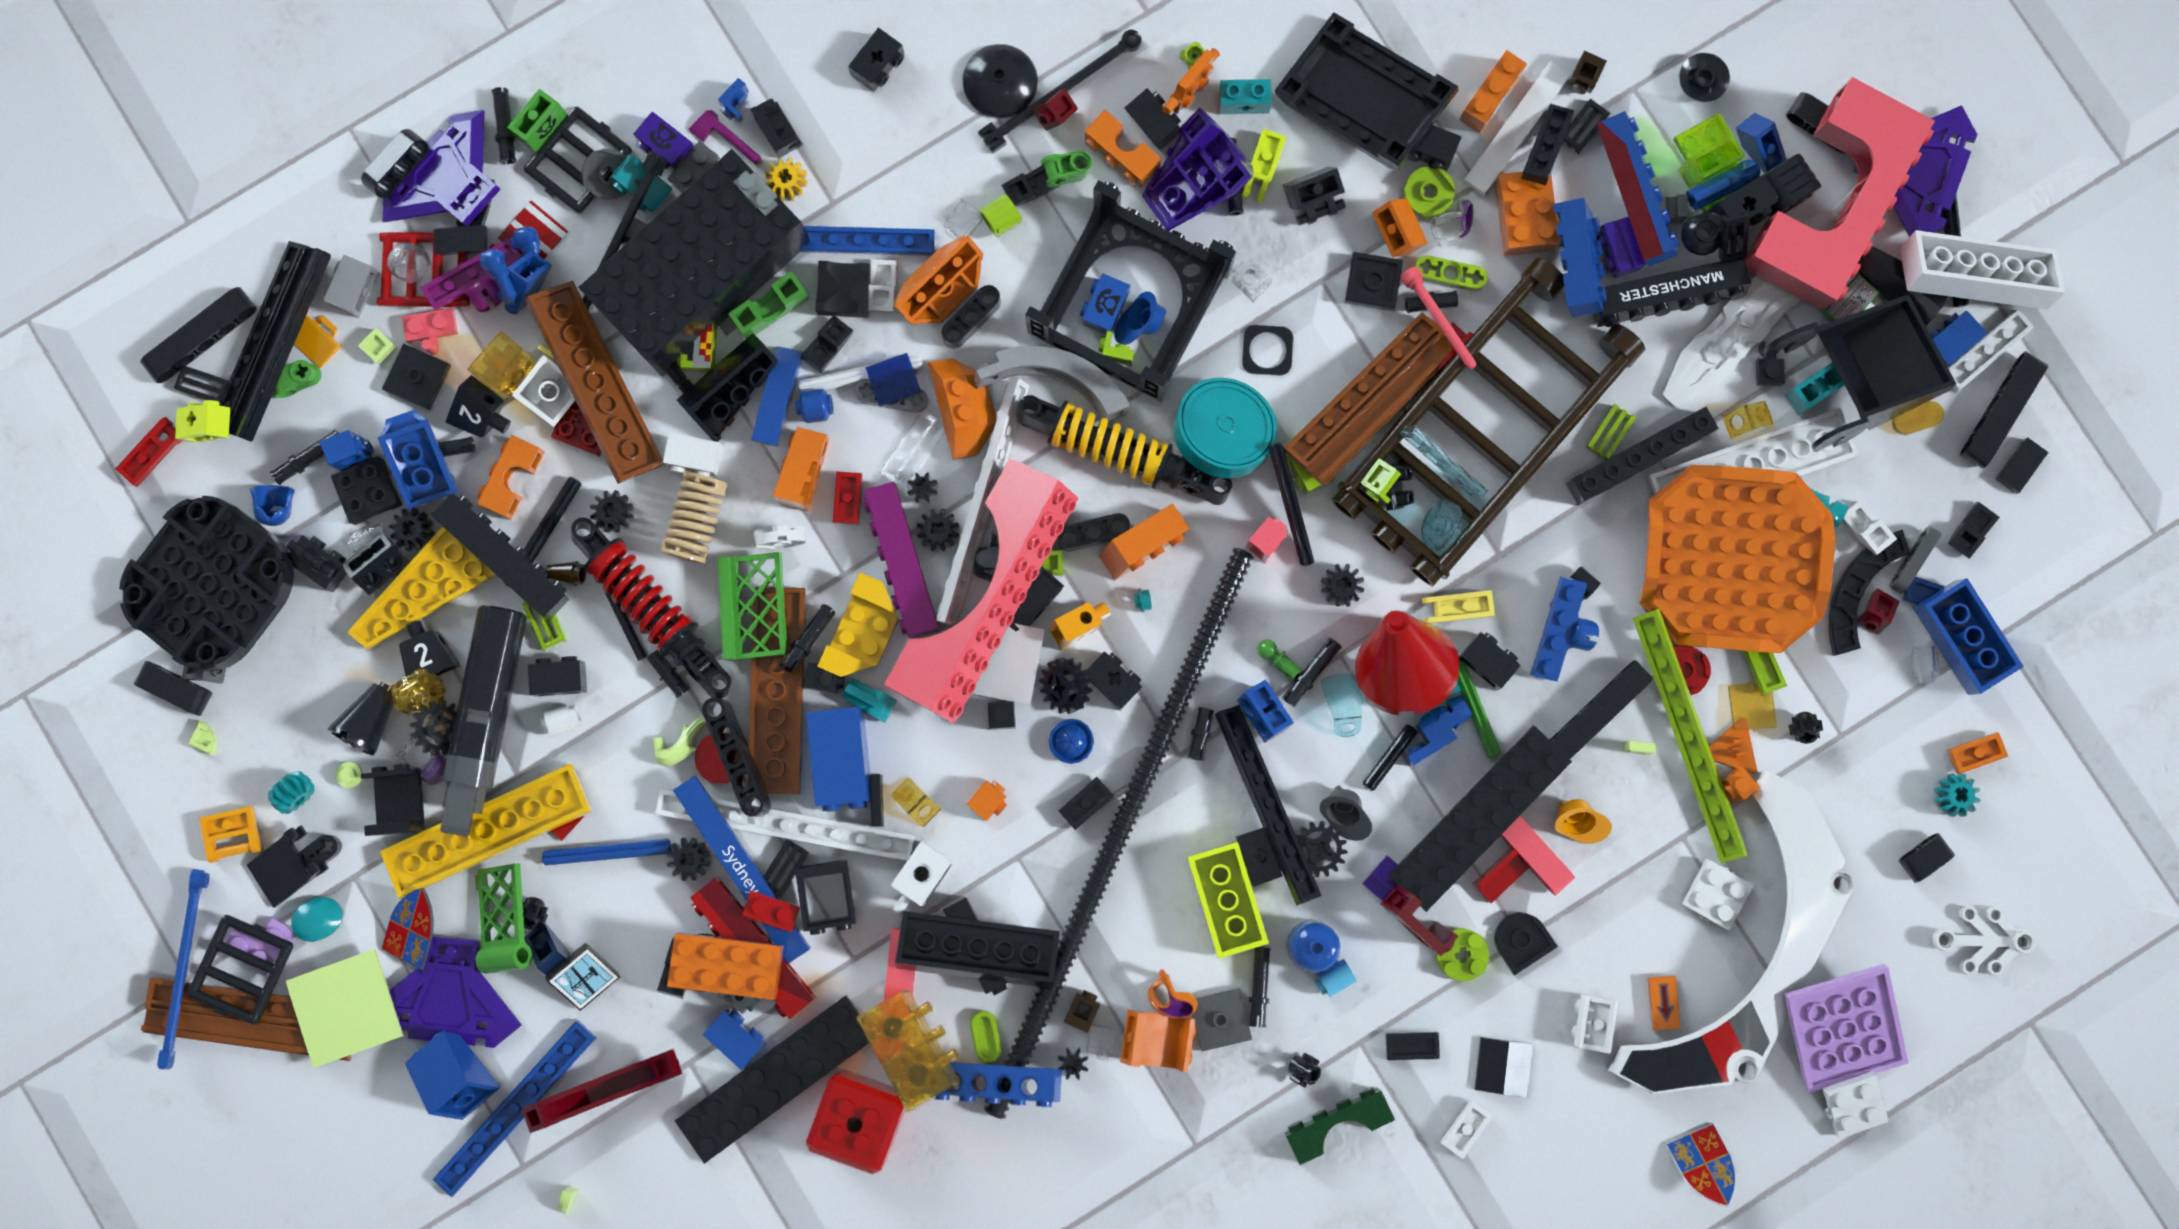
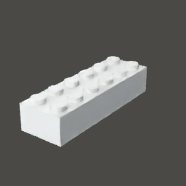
(1982, 270)

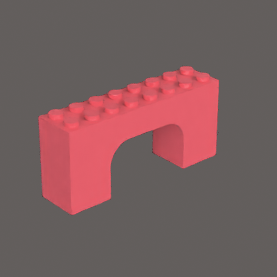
(1883, 143)

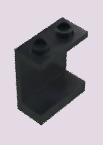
(396, 800)

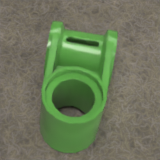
(1061, 167)
(292, 378)

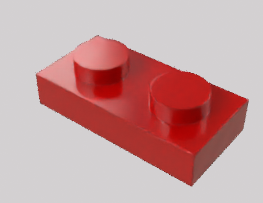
(847, 498)
(770, 911)

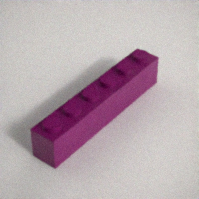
(901, 559)

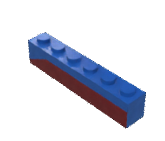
(1637, 188)

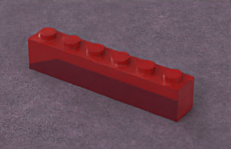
(725, 919)

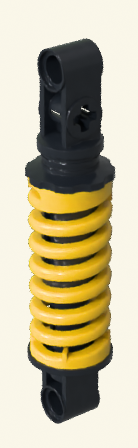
(1119, 448)

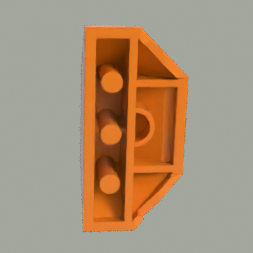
(941, 282)
(964, 409)

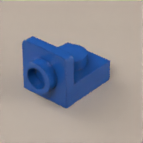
(733, 97)

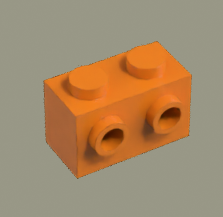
(1399, 227)

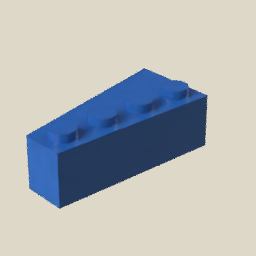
(1580, 257)

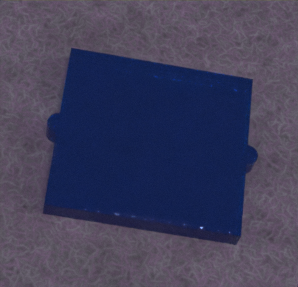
(893, 380)

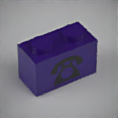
(662, 140)

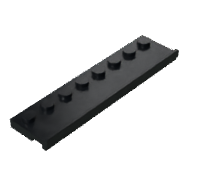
(272, 337)

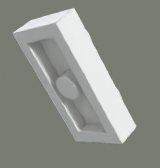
(1466, 1129)

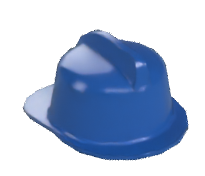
(1140, 318)

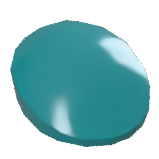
(316, 919)

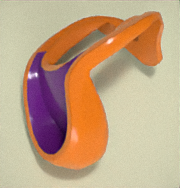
(1180, 1003)

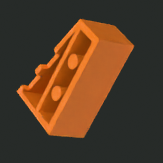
(801, 469)
(1144, 541)

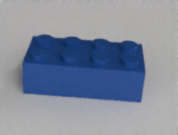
(1968, 636)

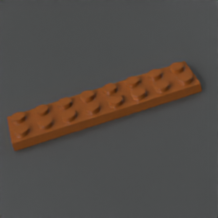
(594, 381)
(777, 699)

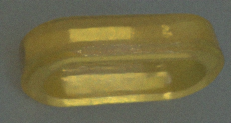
(1919, 418)

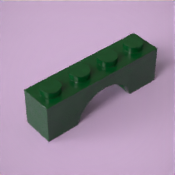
(1308, 1138)

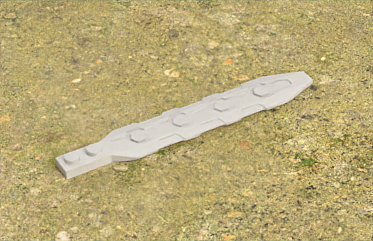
(1734, 332)

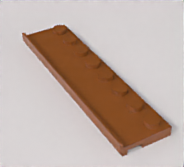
(1370, 400)
(197, 1021)

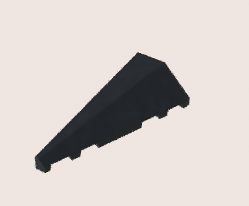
(1888, 278)

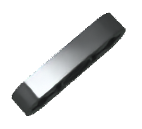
(871, 399)
(1915, 560)

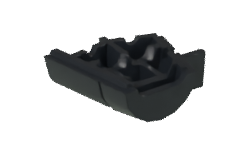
(986, 559)

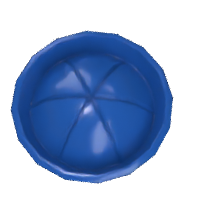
(1071, 741)

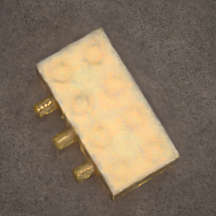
(909, 1049)

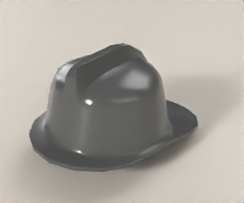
(1345, 812)

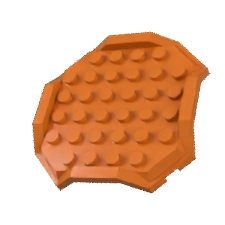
(1738, 558)

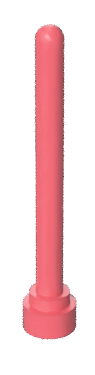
(1413, 279)

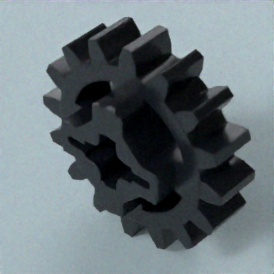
(1065, 685)
(435, 718)
(1325, 838)

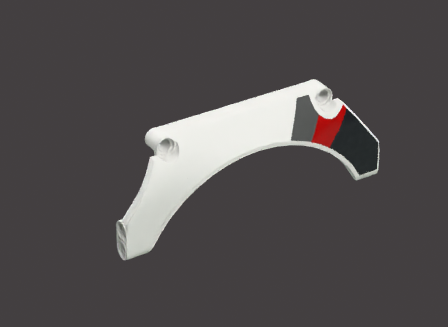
(1751, 1028)

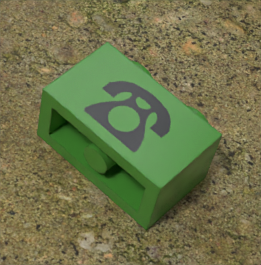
(537, 120)

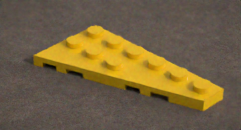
(429, 582)

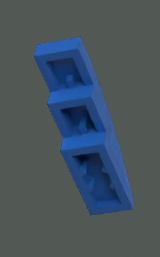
(776, 397)

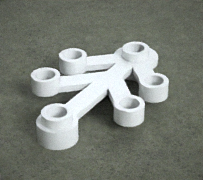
(1989, 941)

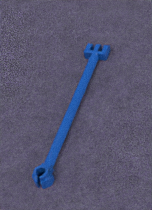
(197, 881)

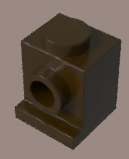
(1591, 67)
(1079, 1020)

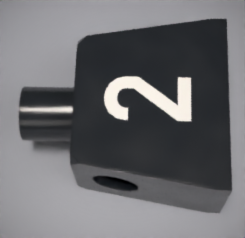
(477, 409)
(426, 651)

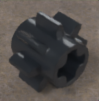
(919, 480)
(1805, 727)
(534, 913)
(1076, 1056)
(1304, 1070)

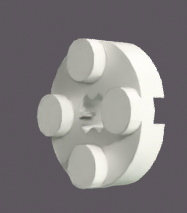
(780, 537)

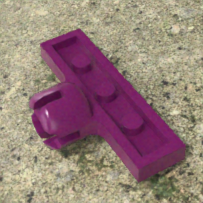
(469, 280)

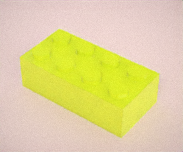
(1227, 900)

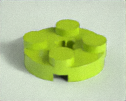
(1443, 195)
(1473, 965)

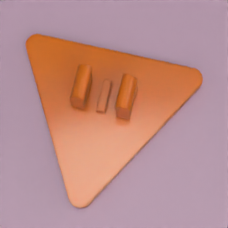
(1734, 750)

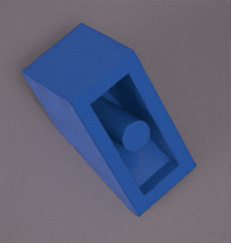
(1761, 141)

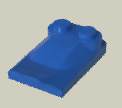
(416, 459)

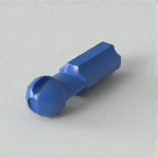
(1723, 184)

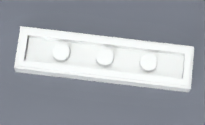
(1989, 348)

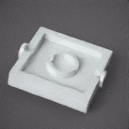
(1717, 894)
(1855, 1105)

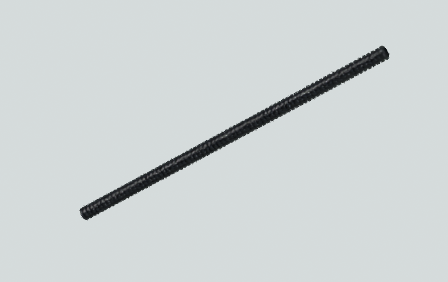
(1127, 814)

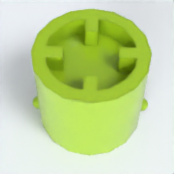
(1000, 215)

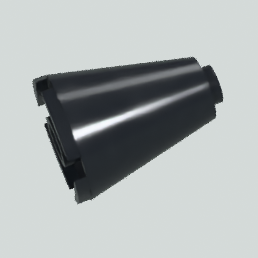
(365, 719)

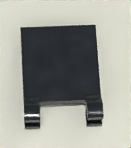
(282, 869)

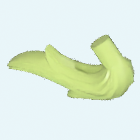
(681, 748)

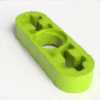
(1467, 283)

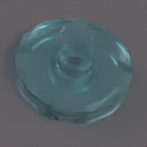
(1441, 525)

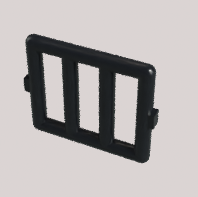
(546, 150)
(263, 994)

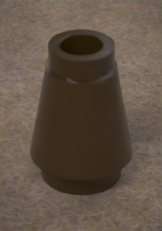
(567, 573)

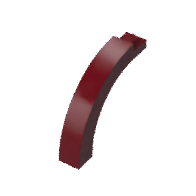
(601, 1090)

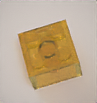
(502, 365)

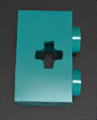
(1245, 96)
(625, 178)
(1814, 389)

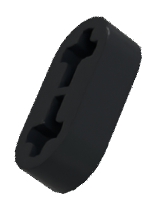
(317, 845)

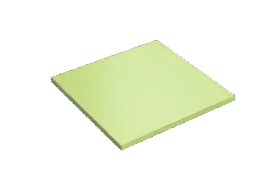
(344, 1008)

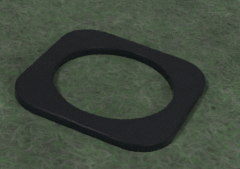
(1284, 333)

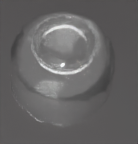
(408, 262)

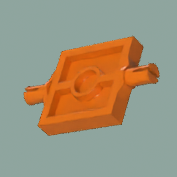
(1193, 80)

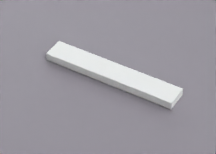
(1516, 128)

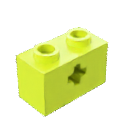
(202, 422)

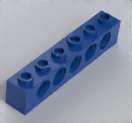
(1047, 1081)

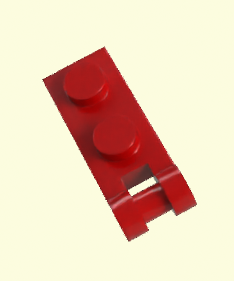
(148, 452)

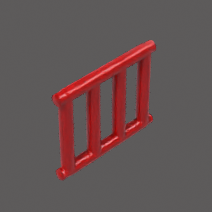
(411, 299)

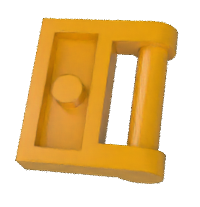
(229, 825)

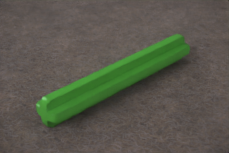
(1478, 713)

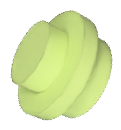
(349, 775)

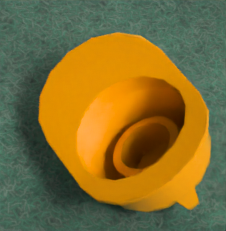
(1580, 822)

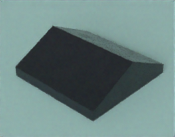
(1503, 1067)

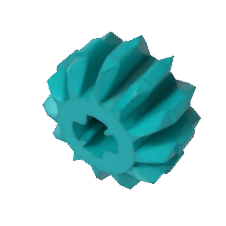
(291, 792)
(1947, 795)

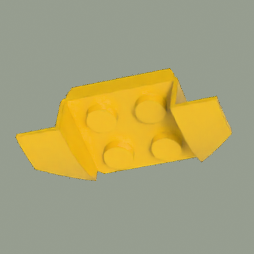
(863, 629)

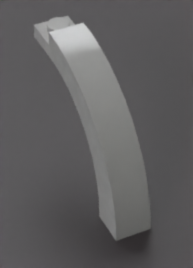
(1061, 366)

